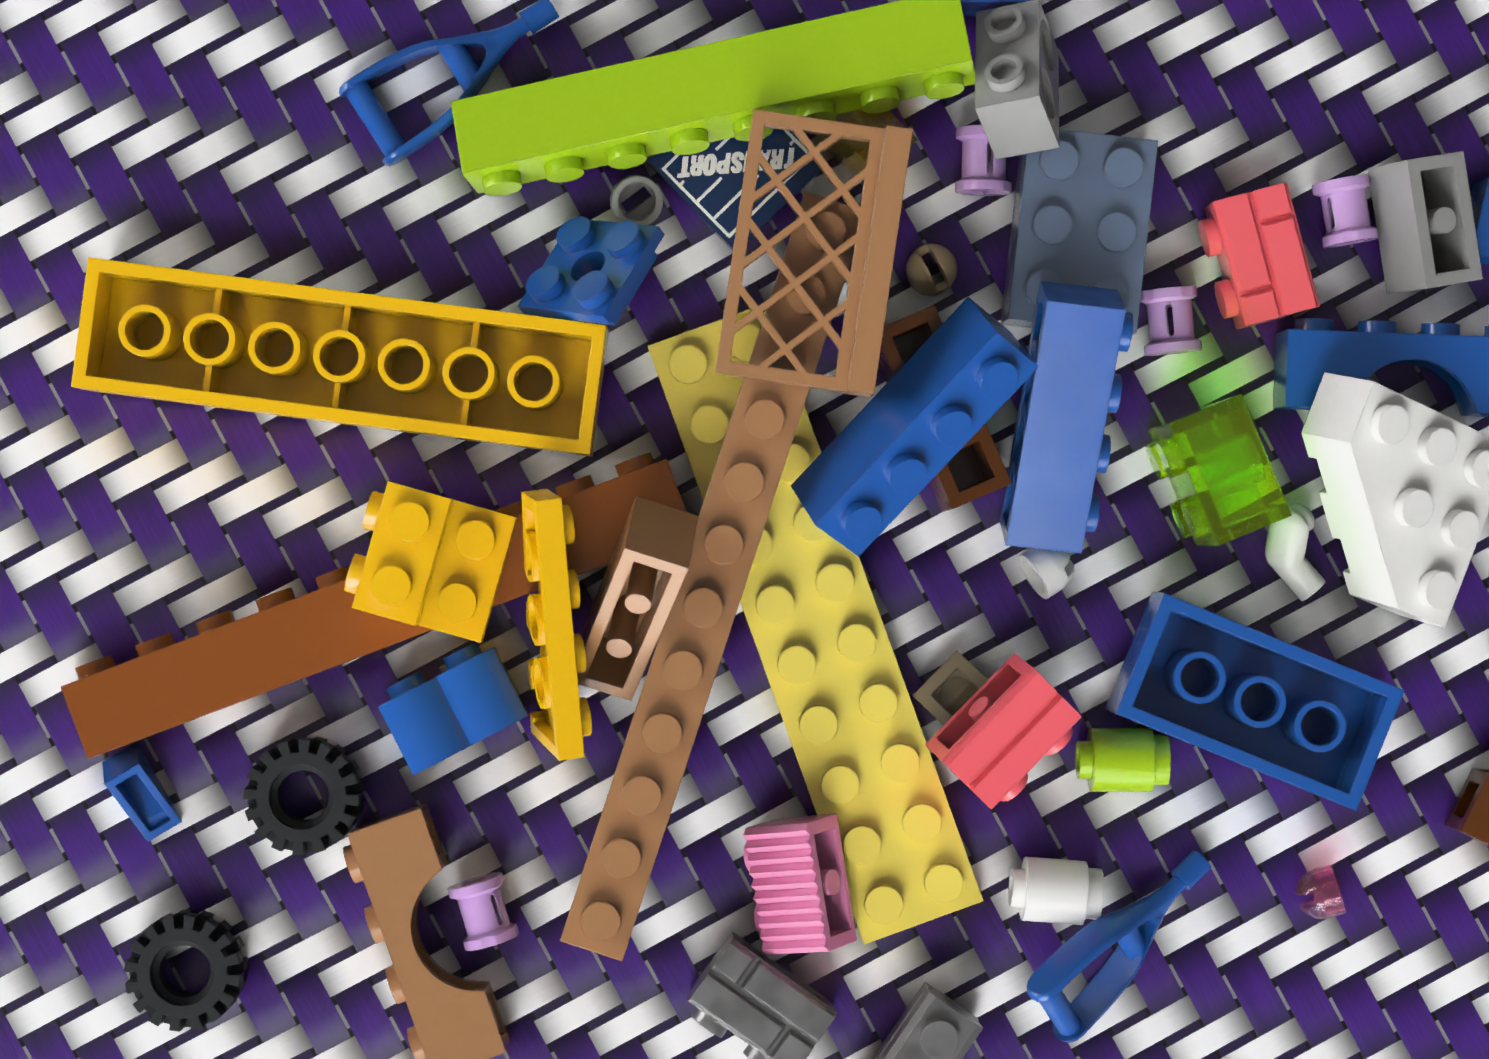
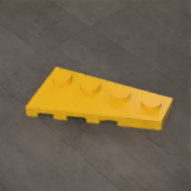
(549, 619)

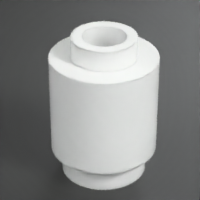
(1056, 891)

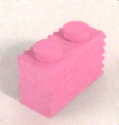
(799, 884)

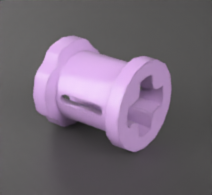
(980, 170)
(1345, 211)
(1157, 304)
(483, 911)

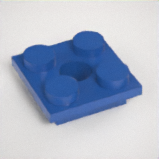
(592, 271)

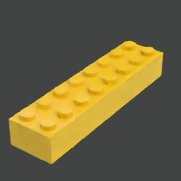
(340, 357)

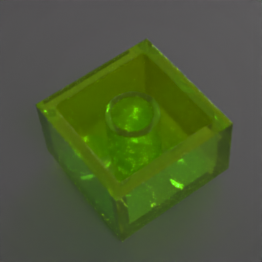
(1217, 472)

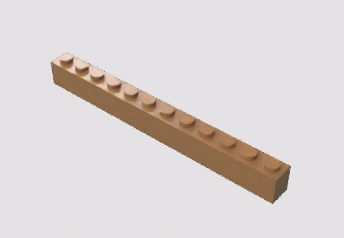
(705, 605)

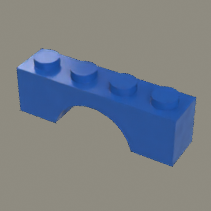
(1315, 348)

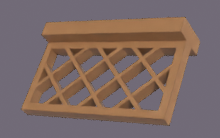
(871, 258)

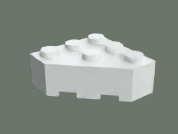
(1399, 494)

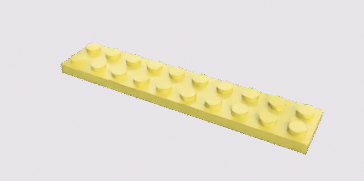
(830, 668)

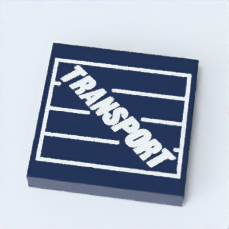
(714, 180)

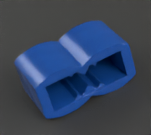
(453, 708)

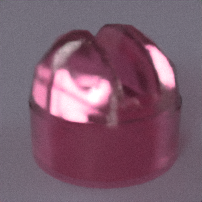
(1326, 892)

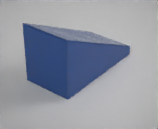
(140, 792)

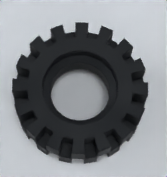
(265, 795)
(159, 997)

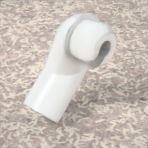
(1287, 548)

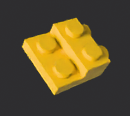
(430, 561)

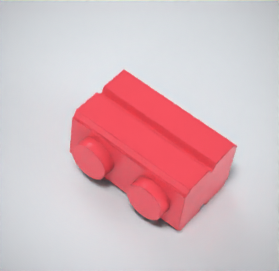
(1258, 256)
(1004, 732)

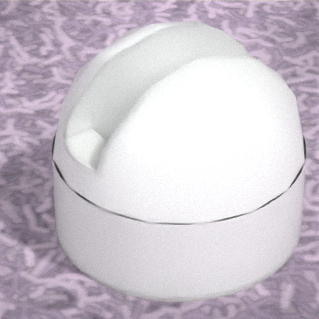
(1047, 570)

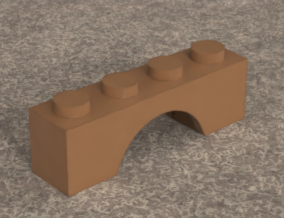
(448, 1012)

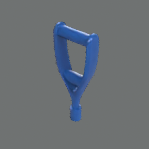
(461, 64)
(1132, 929)

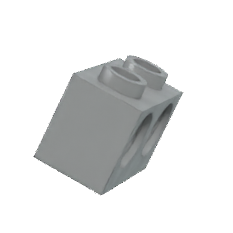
(1017, 79)

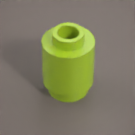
(1123, 759)

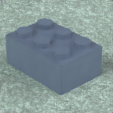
(1080, 220)

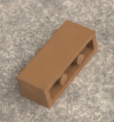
(636, 596)

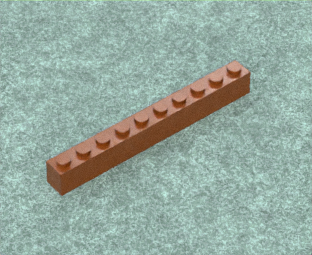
(317, 630)

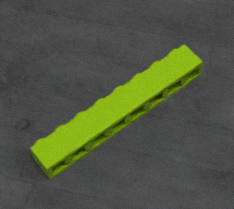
(710, 92)

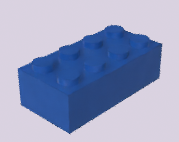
(1254, 699)

